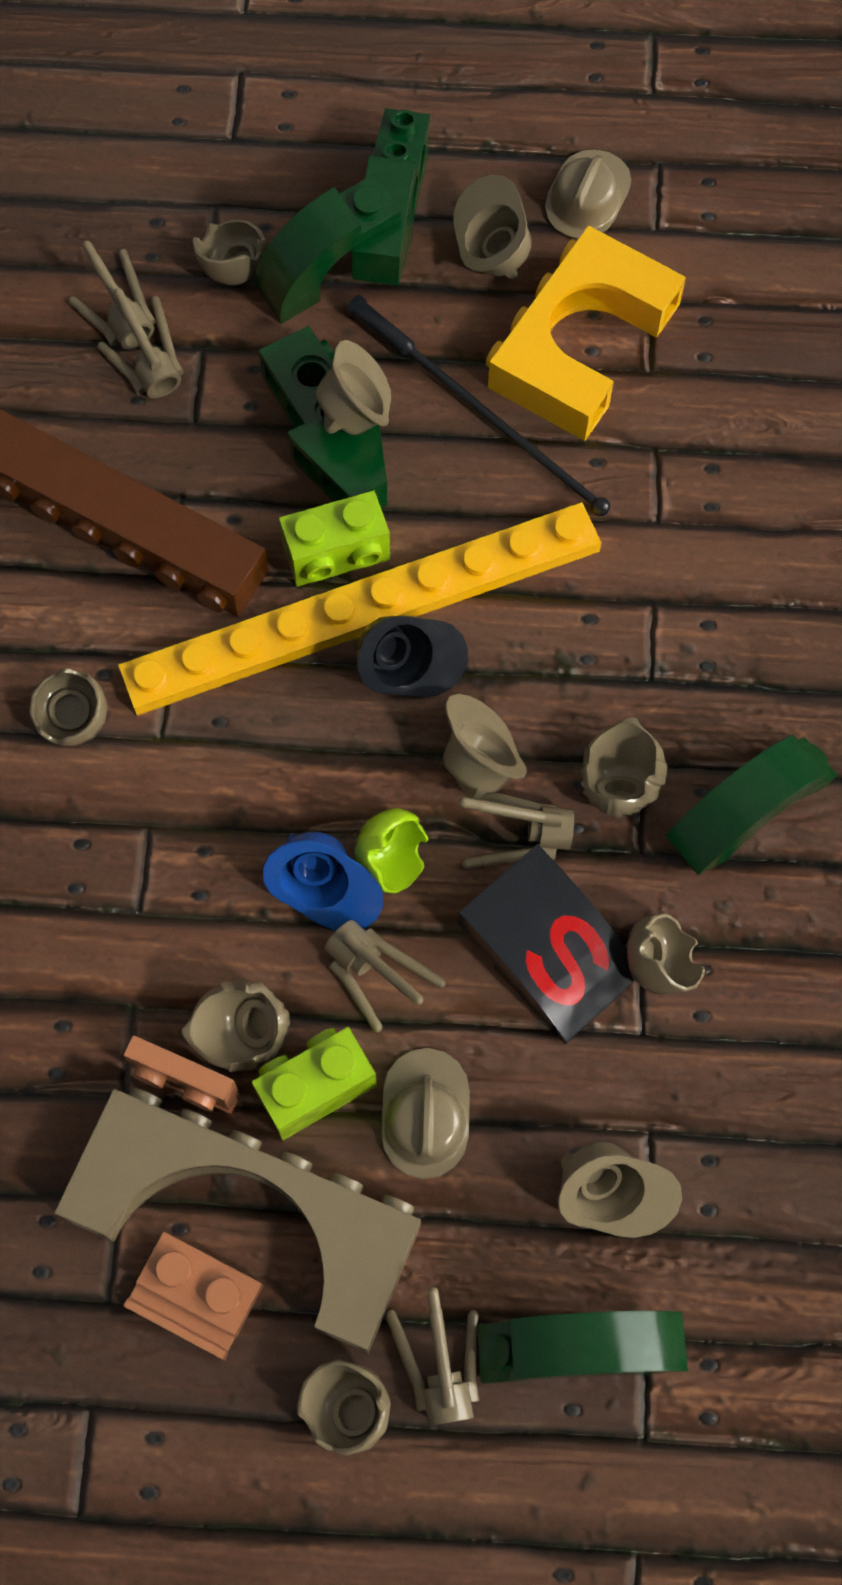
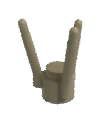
(117, 329)
(155, 370)
(547, 826)
(359, 952)
(447, 1396)

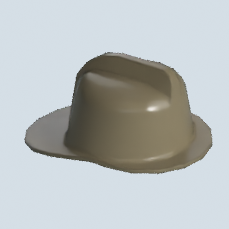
(587, 192)
(492, 227)
(353, 391)
(479, 748)
(425, 1113)
(617, 1192)

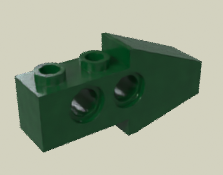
(400, 165)
(337, 461)

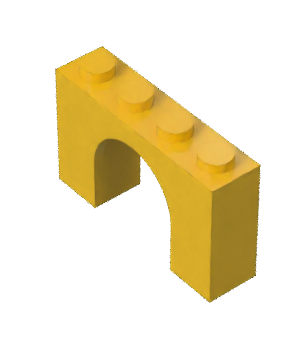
(591, 276)

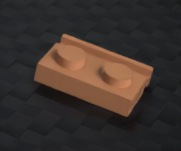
(197, 1083)
(193, 1295)

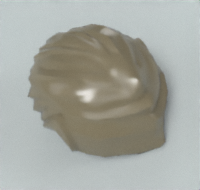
(623, 769)
(237, 1025)

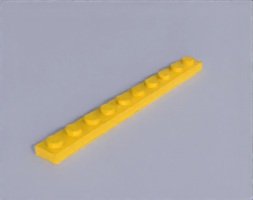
(349, 609)

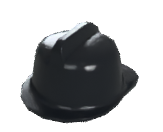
(410, 656)

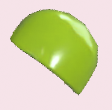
(390, 848)

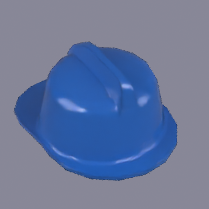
(322, 881)

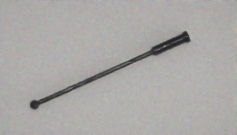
(405, 346)

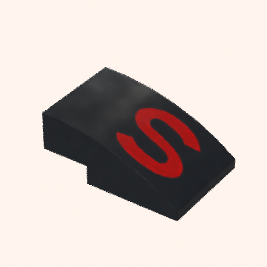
(549, 943)

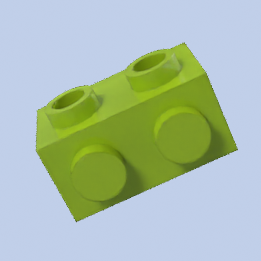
(335, 538)
(314, 1082)

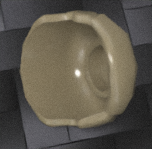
(230, 251)
(68, 707)
(662, 955)
(344, 1407)

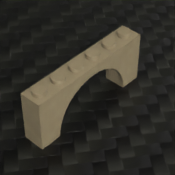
(145, 1149)

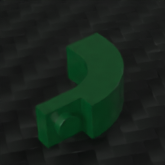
(316, 239)
(749, 800)
(582, 1346)

